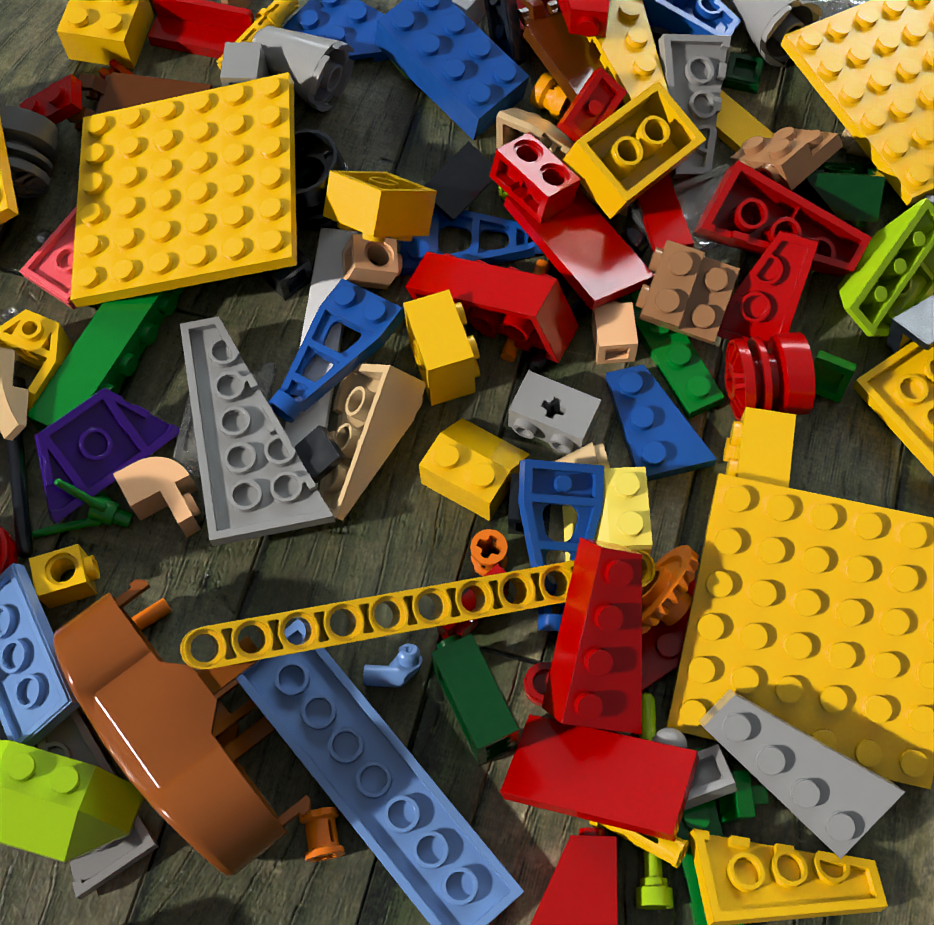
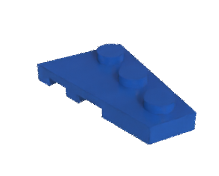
(654, 426)

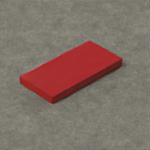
(586, 251)
(601, 777)

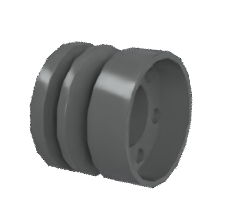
(30, 148)

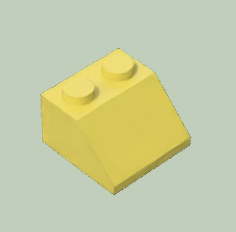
(624, 511)

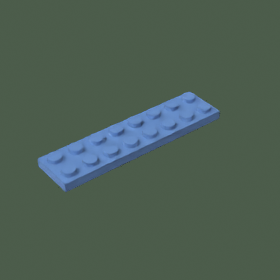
(380, 787)

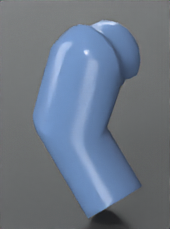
(398, 672)

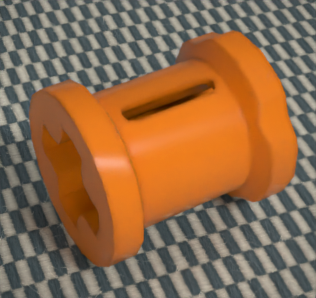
(482, 543)
(322, 835)

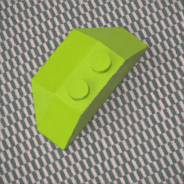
(892, 271)
(61, 803)

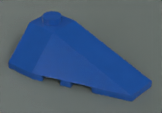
(692, 16)

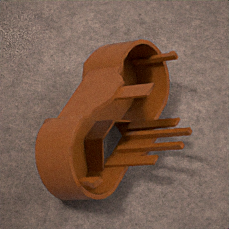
(173, 732)

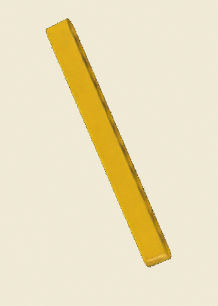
(404, 606)

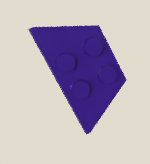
(93, 445)

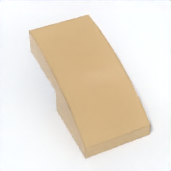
(12, 399)

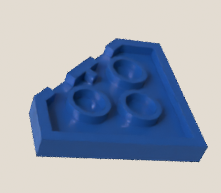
(342, 21)

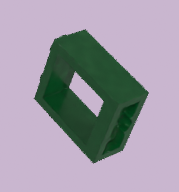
(475, 698)

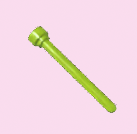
(653, 888)

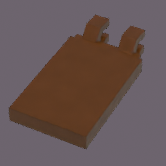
(565, 55)
(129, 90)

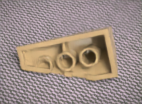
(516, 122)

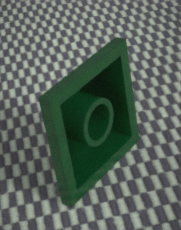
(850, 190)

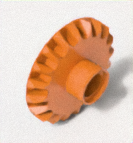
(666, 594)

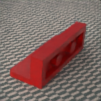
(198, 26)

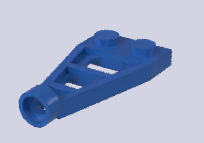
(475, 224)
(355, 308)
(563, 485)

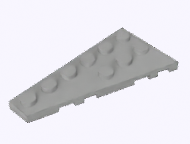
(244, 456)

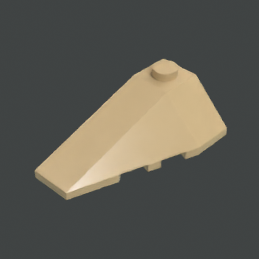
(374, 413)

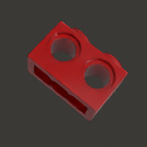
(534, 177)

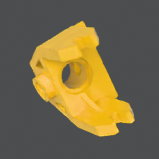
(38, 344)

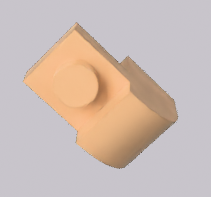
(158, 484)

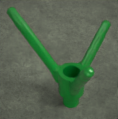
(101, 511)

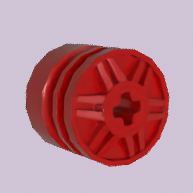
(772, 376)

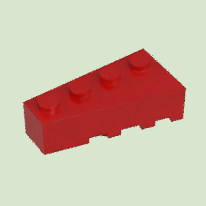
(753, 209)

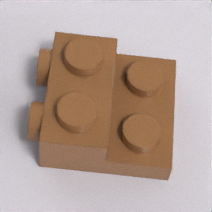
(789, 154)
(687, 291)

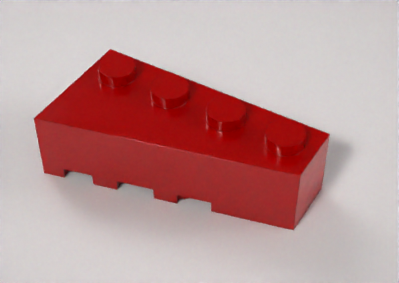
(501, 301)
(599, 642)

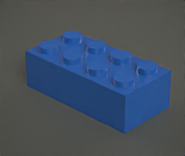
(451, 61)

